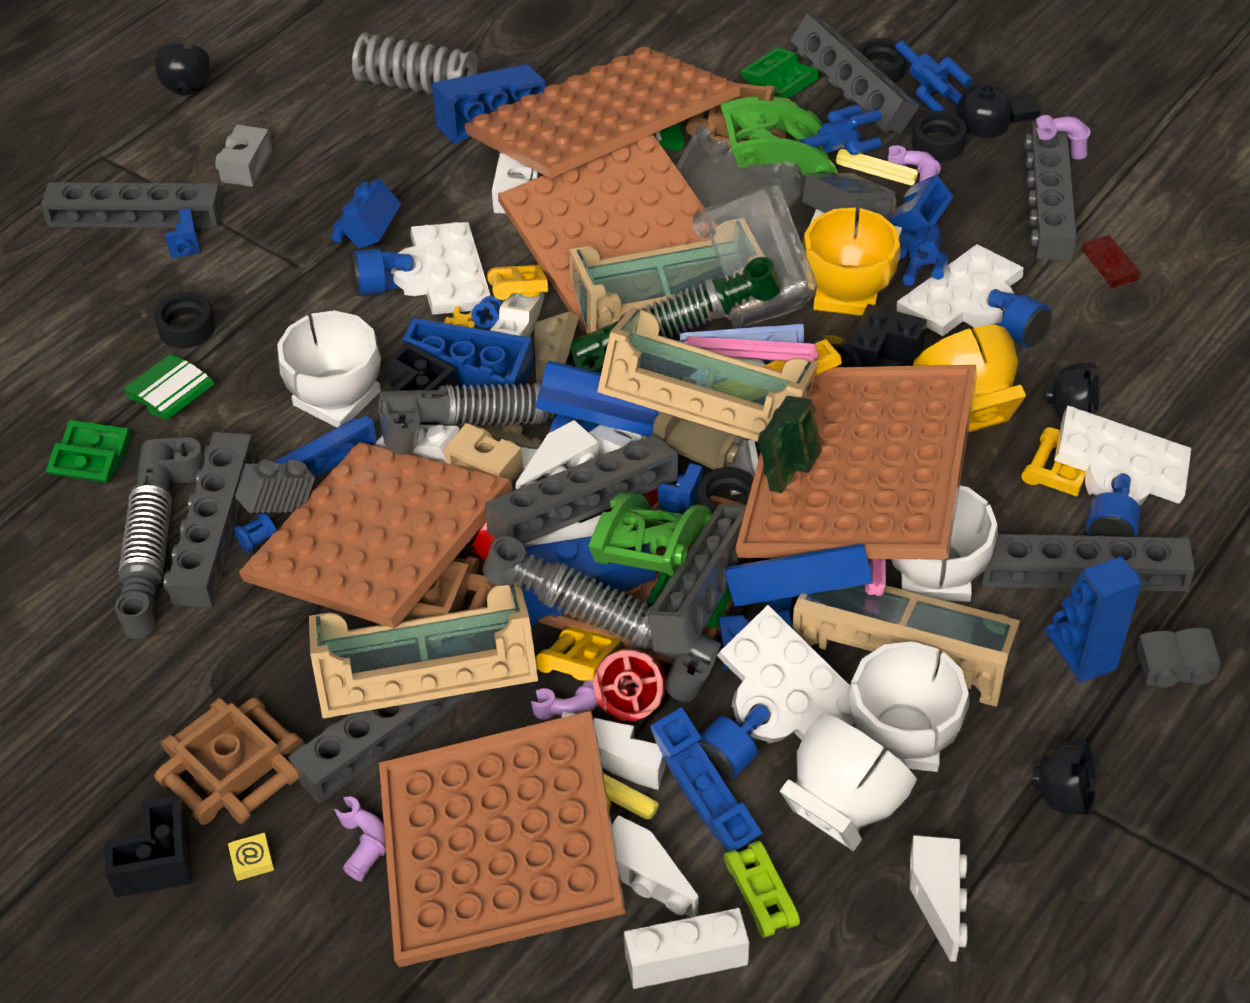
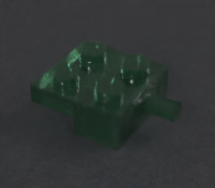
(789, 442)

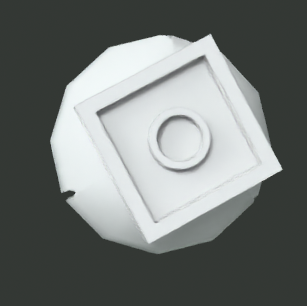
(334, 374)
(969, 554)
(905, 706)
(842, 784)

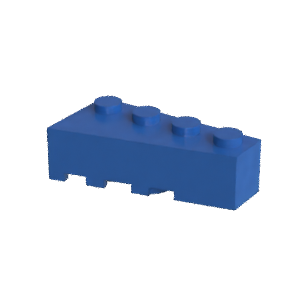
(465, 97)
(475, 353)
(577, 555)
(1096, 619)

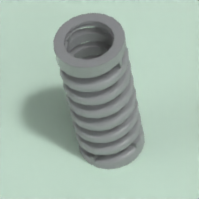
(410, 61)

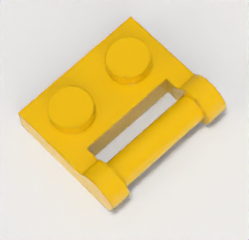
(517, 279)
(1061, 477)
(585, 656)

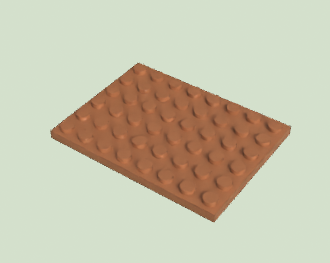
(600, 111)
(884, 469)

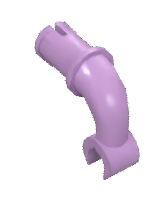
(1076, 130)
(924, 161)
(550, 706)
(371, 842)

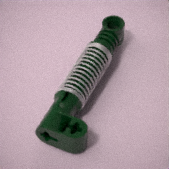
(720, 296)

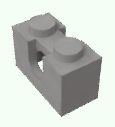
(244, 155)

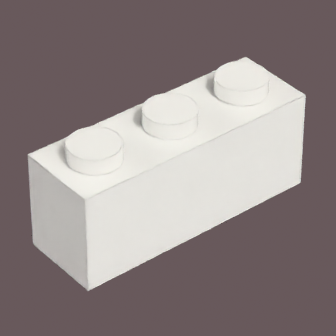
(686, 948)

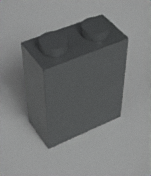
(846, 190)

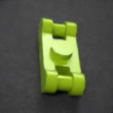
(762, 888)

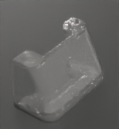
(716, 176)
(756, 227)

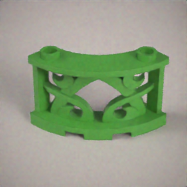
(760, 117)
(668, 529)

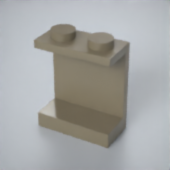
(698, 442)

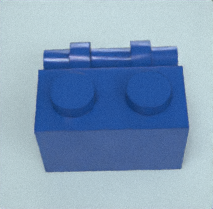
(366, 215)

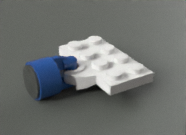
(438, 264)
(980, 294)
(1120, 469)
(779, 693)

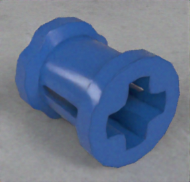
(479, 313)
(254, 532)

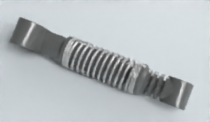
(451, 407)
(149, 528)
(509, 563)

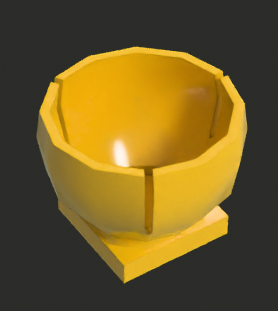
(850, 268)
(996, 367)

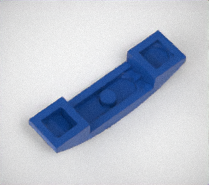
(702, 783)

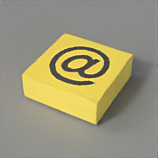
(250, 856)

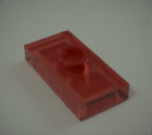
(1111, 261)

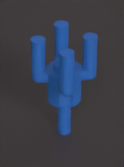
(933, 76)
(843, 132)
(923, 251)

